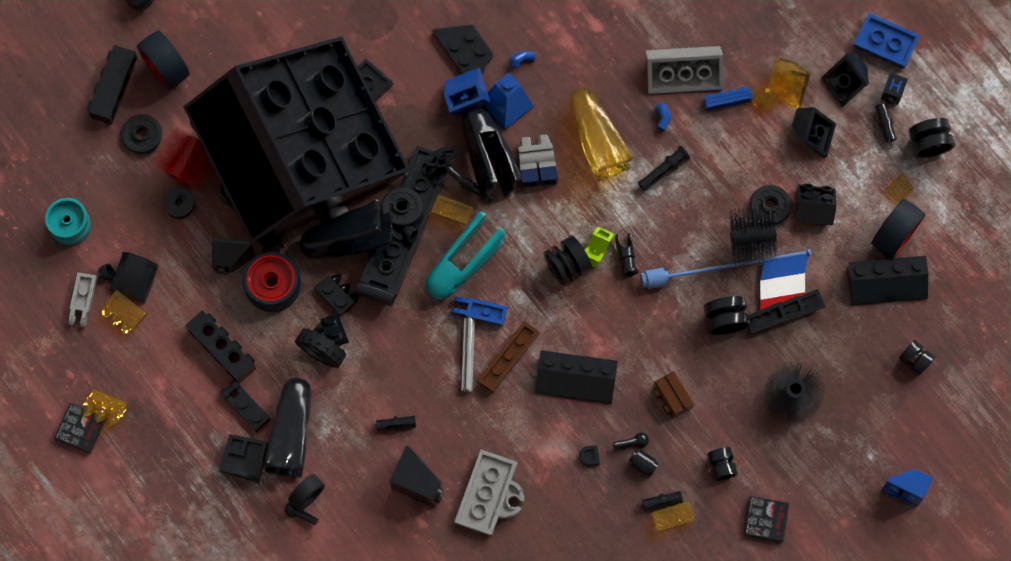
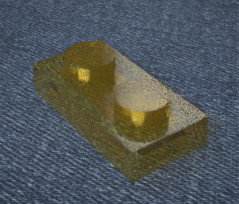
(452, 210)
(673, 516)

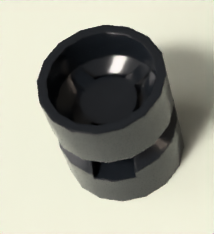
(922, 362)
(722, 464)

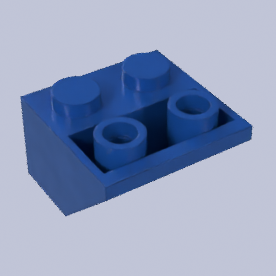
(466, 92)
(908, 486)

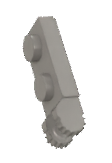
(82, 297)

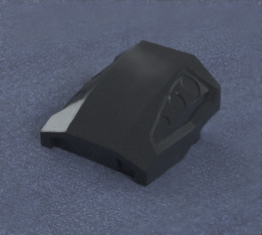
(134, 276)

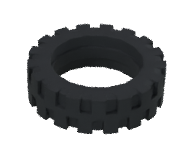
(320, 348)

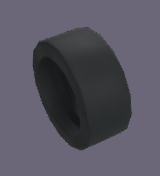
(306, 492)

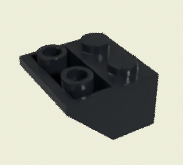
(815, 204)

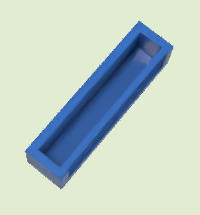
(729, 98)

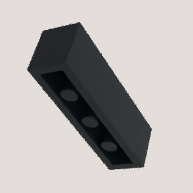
(112, 84)

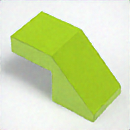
(598, 245)

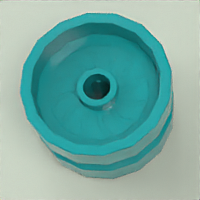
(68, 221)

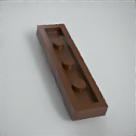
(508, 357)

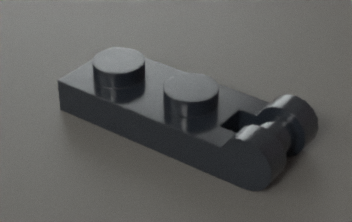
(245, 406)

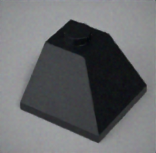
(847, 78)
(814, 129)
(230, 254)

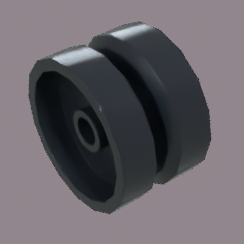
(931, 137)
(726, 315)

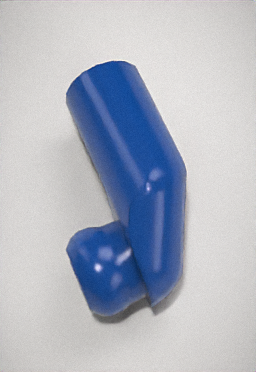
(520, 56)
(663, 111)

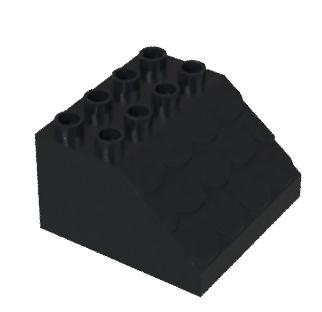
(294, 137)

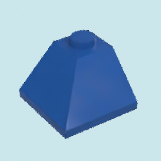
(508, 101)

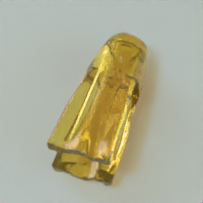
(598, 135)

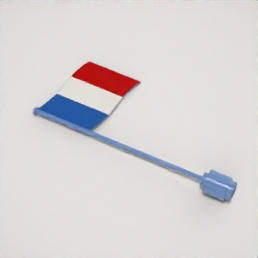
(778, 282)

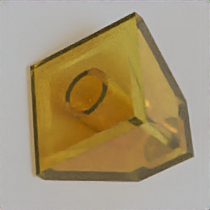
(789, 82)

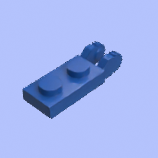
(481, 311)

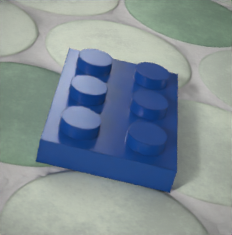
(886, 40)

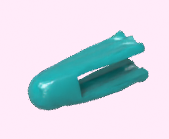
(446, 277)

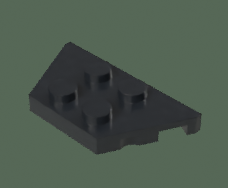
(464, 47)

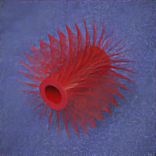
(187, 158)

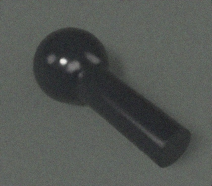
(640, 440)
(291, 511)

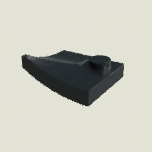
(244, 457)

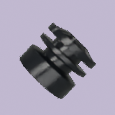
(566, 261)

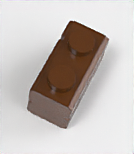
(673, 395)

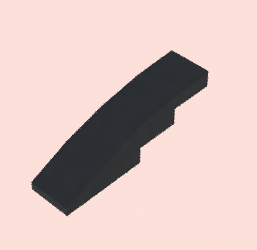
(786, 311)

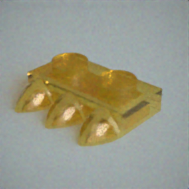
(124, 311)
(105, 407)

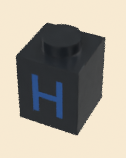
(894, 89)

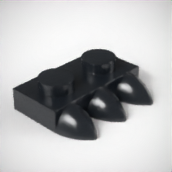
(336, 294)
(333, 329)

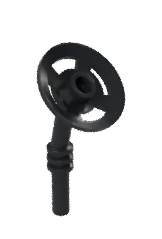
(445, 160)

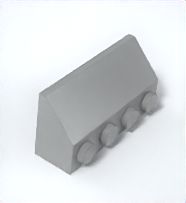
(684, 69)

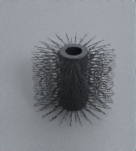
(754, 235)
(792, 400)

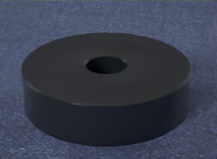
(184, 209)

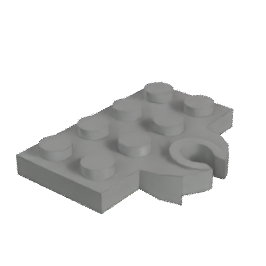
(489, 494)

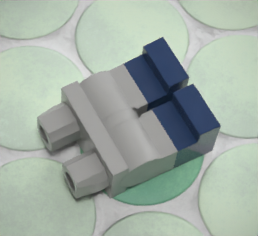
(537, 156)

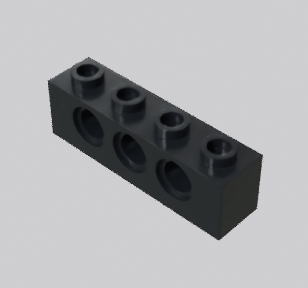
(238, 370)

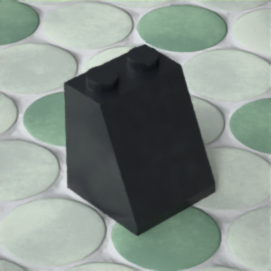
(416, 479)

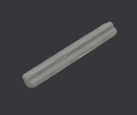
(467, 354)

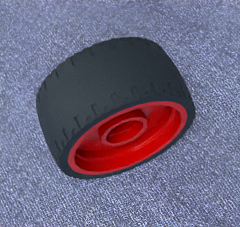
(163, 60)
(898, 228)
(264, 269)

